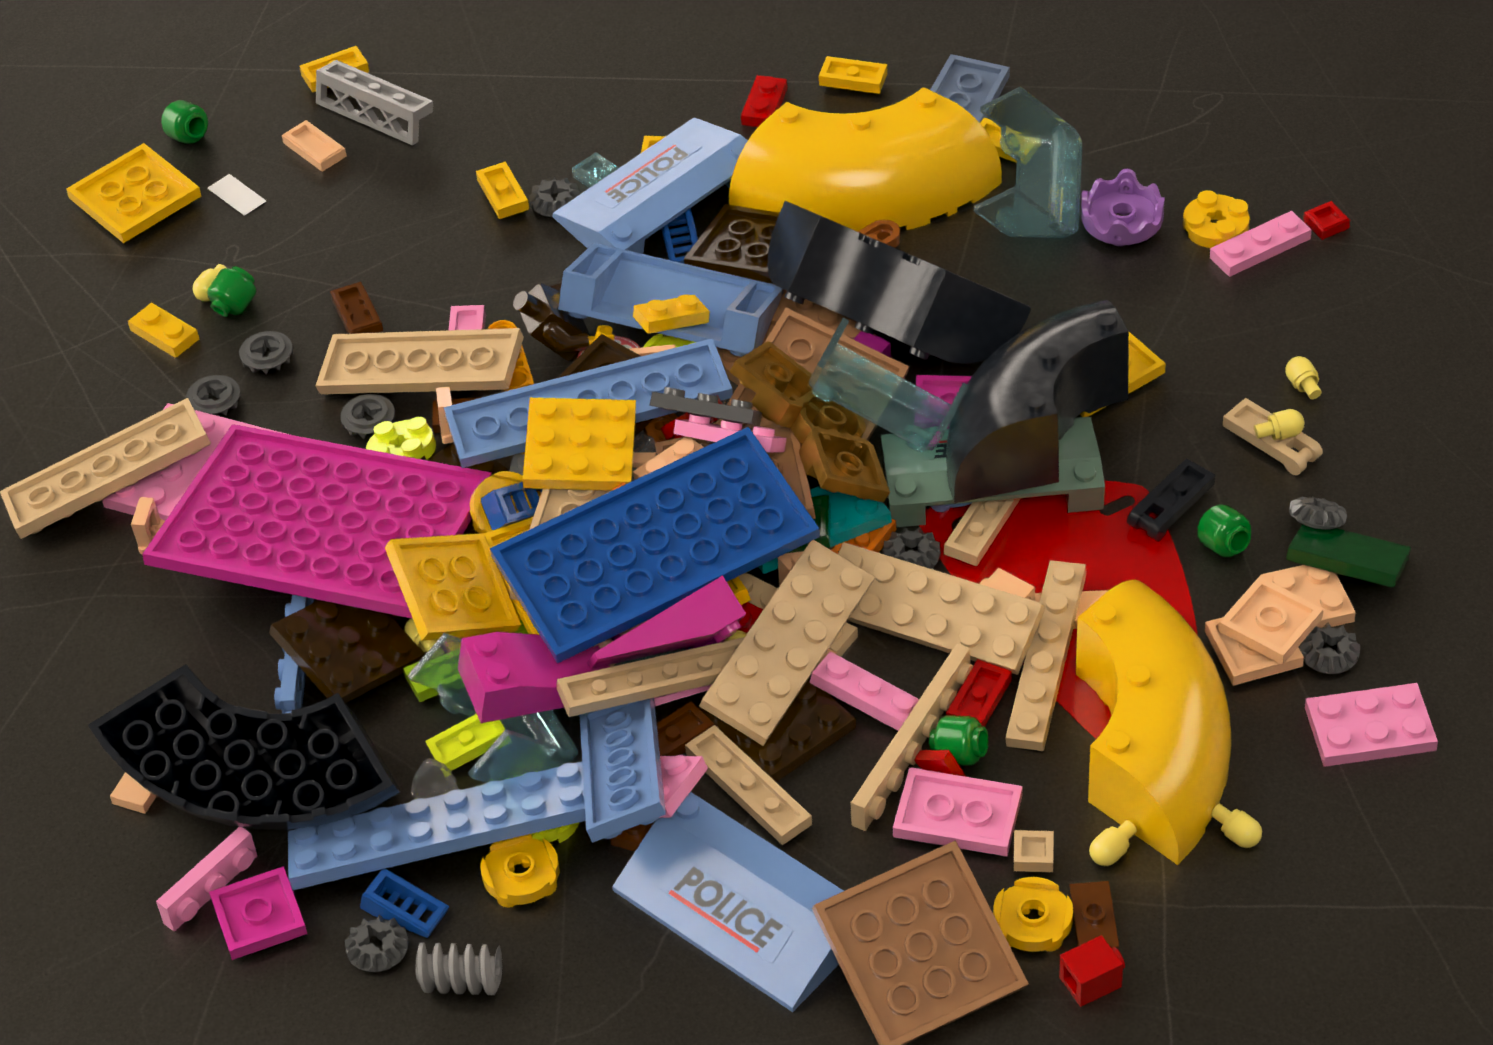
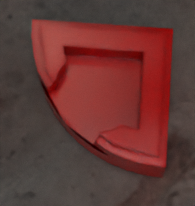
(938, 761)

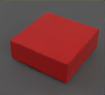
(1326, 220)

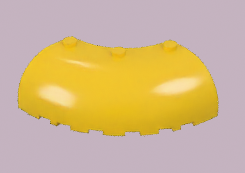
(869, 165)
(1170, 720)

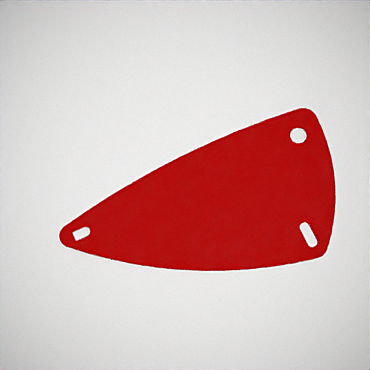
(1109, 547)

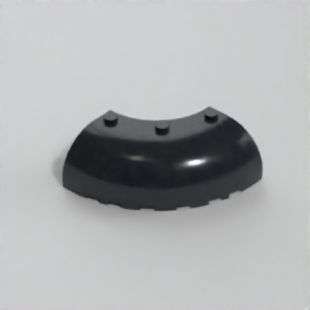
(889, 289)
(1029, 397)
(242, 761)

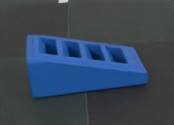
(684, 218)
(501, 510)
(399, 888)

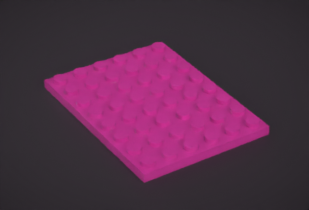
(310, 517)

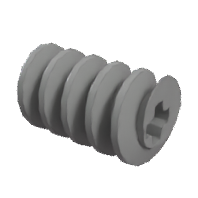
(458, 970)

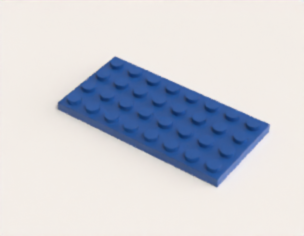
(653, 543)

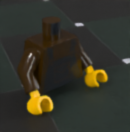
(553, 326)

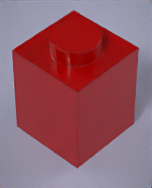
(1091, 970)

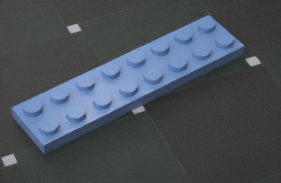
(498, 423)
(436, 825)

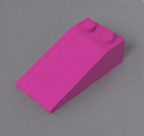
(690, 622)
(515, 674)

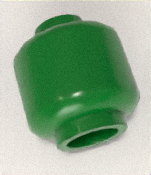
(184, 122)
(231, 291)
(1224, 530)
(962, 736)

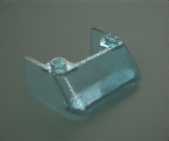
(1047, 169)
(882, 395)
(529, 740)

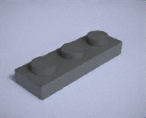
(706, 405)

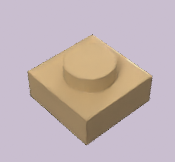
(1033, 851)

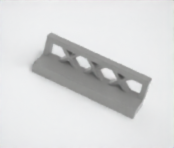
(371, 93)

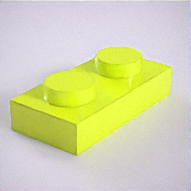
(464, 741)

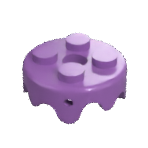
(1127, 197)

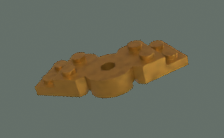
(828, 432)

